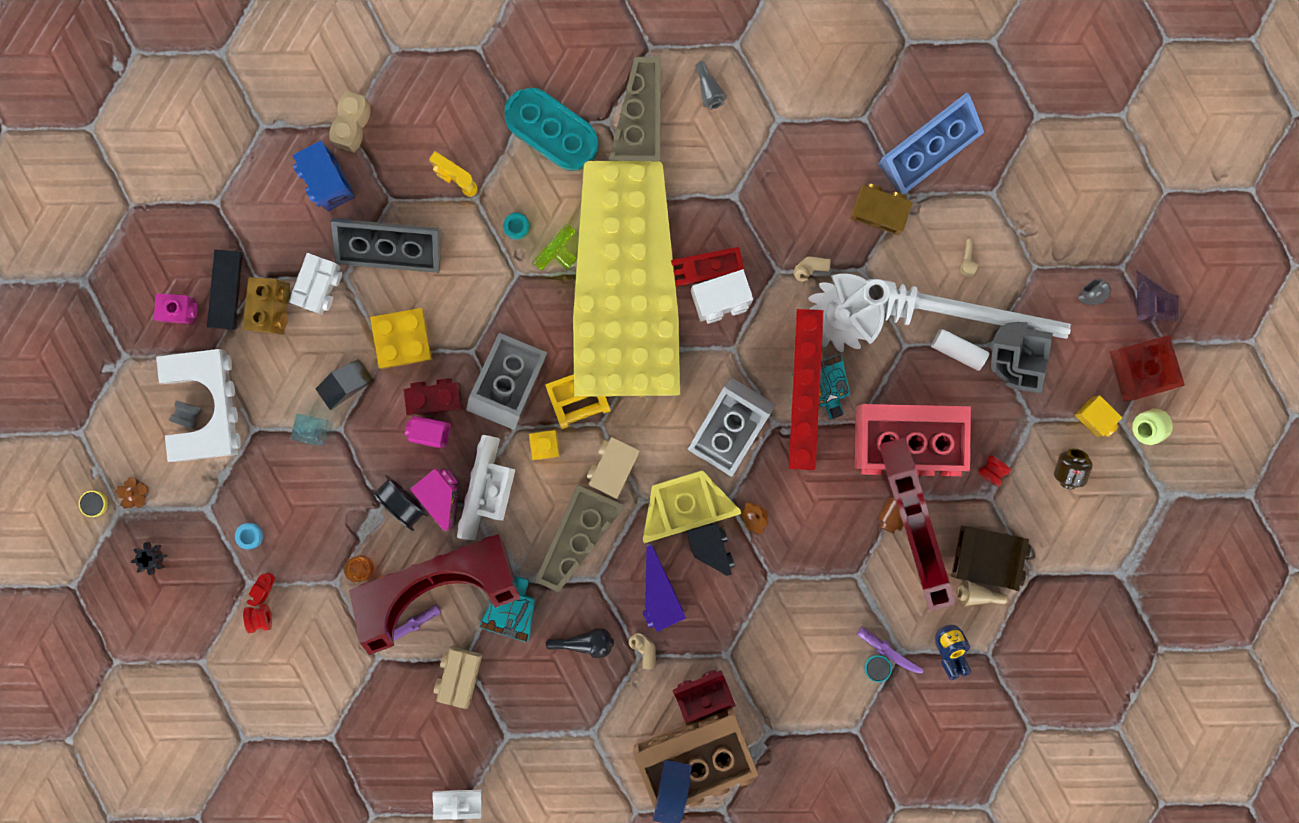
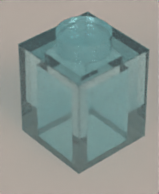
(309, 429)

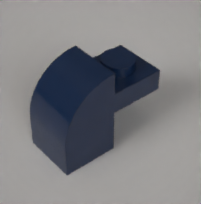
(672, 792)

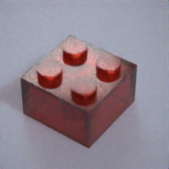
(1146, 368)

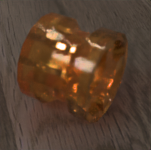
(353, 568)

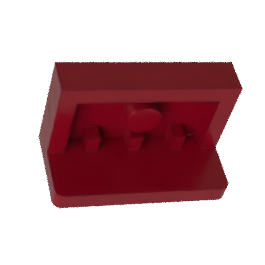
(703, 697)

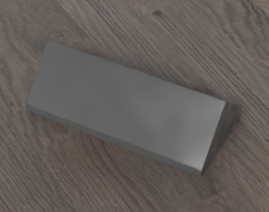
(387, 245)

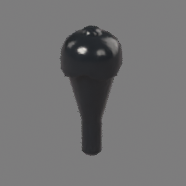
(595, 643)

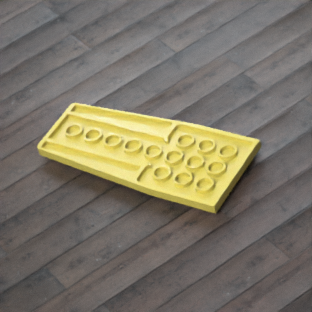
(625, 284)

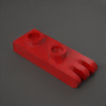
(707, 266)

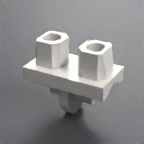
(457, 804)

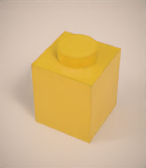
(1098, 417)
(544, 445)

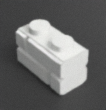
(315, 284)

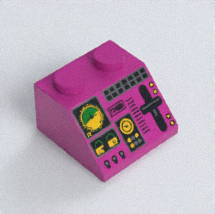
(439, 496)

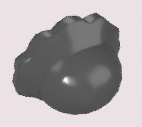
(1095, 292)

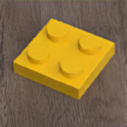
(401, 338)

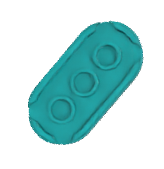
(551, 128)

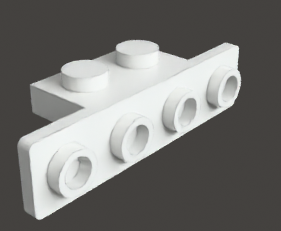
(487, 489)

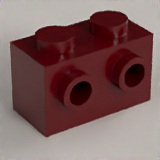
(433, 398)

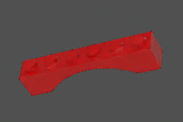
(806, 389)

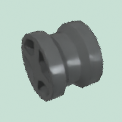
(185, 414)

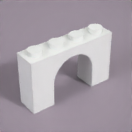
(219, 435)

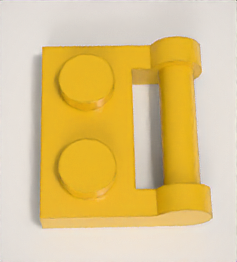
(449, 171)
(562, 394)

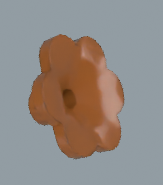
(755, 517)

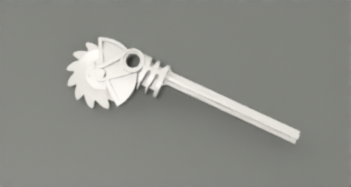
(854, 315)

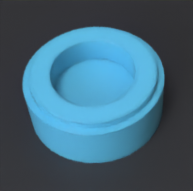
(249, 536)

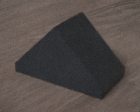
(343, 383)

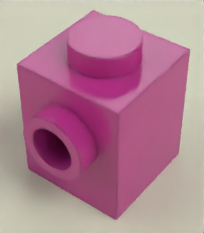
(175, 309)

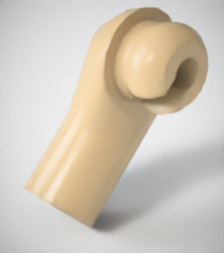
(809, 265)
(646, 648)

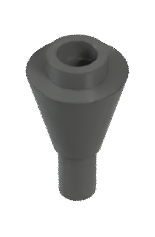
(711, 92)

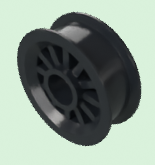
(399, 503)

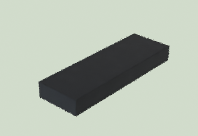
(224, 289)

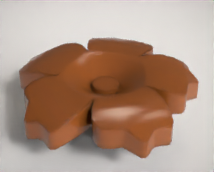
(132, 493)

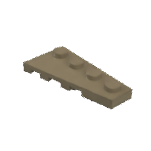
(640, 116)
(579, 531)

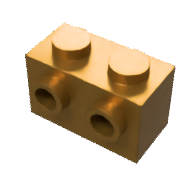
(266, 306)

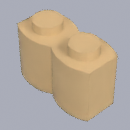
(352, 116)

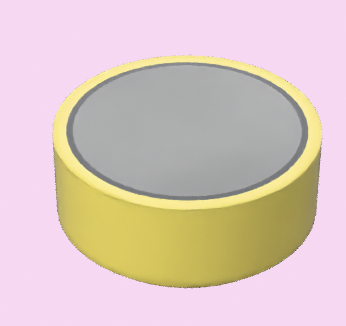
(93, 503)

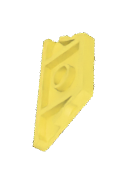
(685, 505)

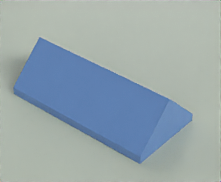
(932, 145)

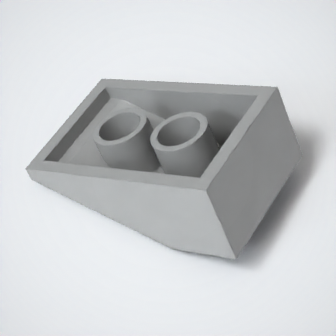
(506, 381)
(731, 426)

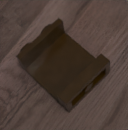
(991, 558)

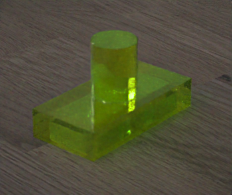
(556, 250)

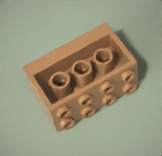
(701, 744)

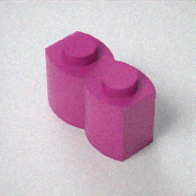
(428, 432)

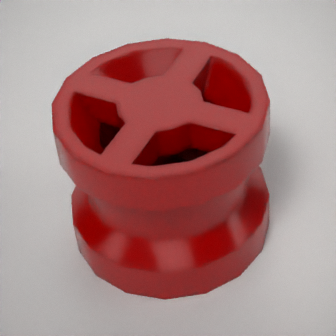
(994, 471)
(257, 618)

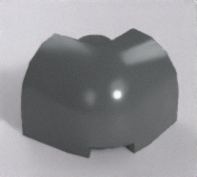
(1021, 356)

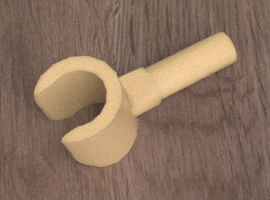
(968, 267)

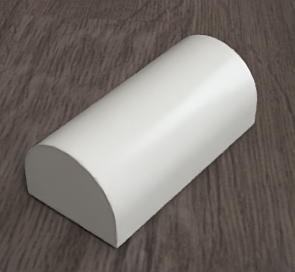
(960, 349)

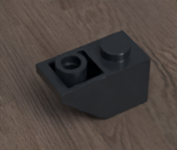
(709, 547)

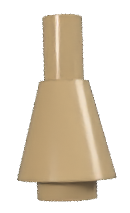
(973, 594)

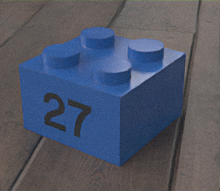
(323, 175)

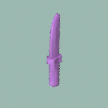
(415, 622)
(884, 649)

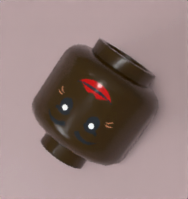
(1073, 468)

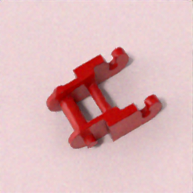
(261, 589)

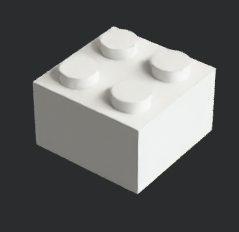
(722, 296)

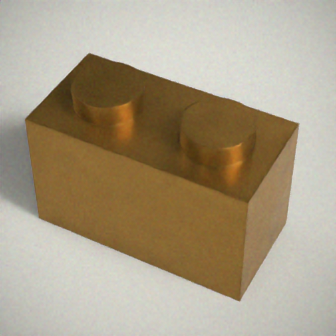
(881, 209)

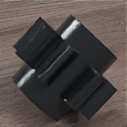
(140, 558)

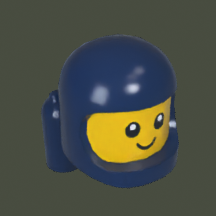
(952, 647)

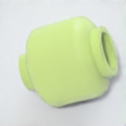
(1152, 426)

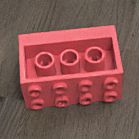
(925, 426)

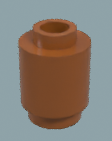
(890, 516)

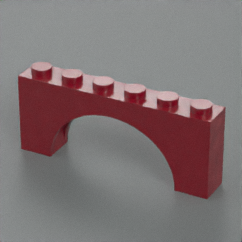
(917, 523)
(382, 601)

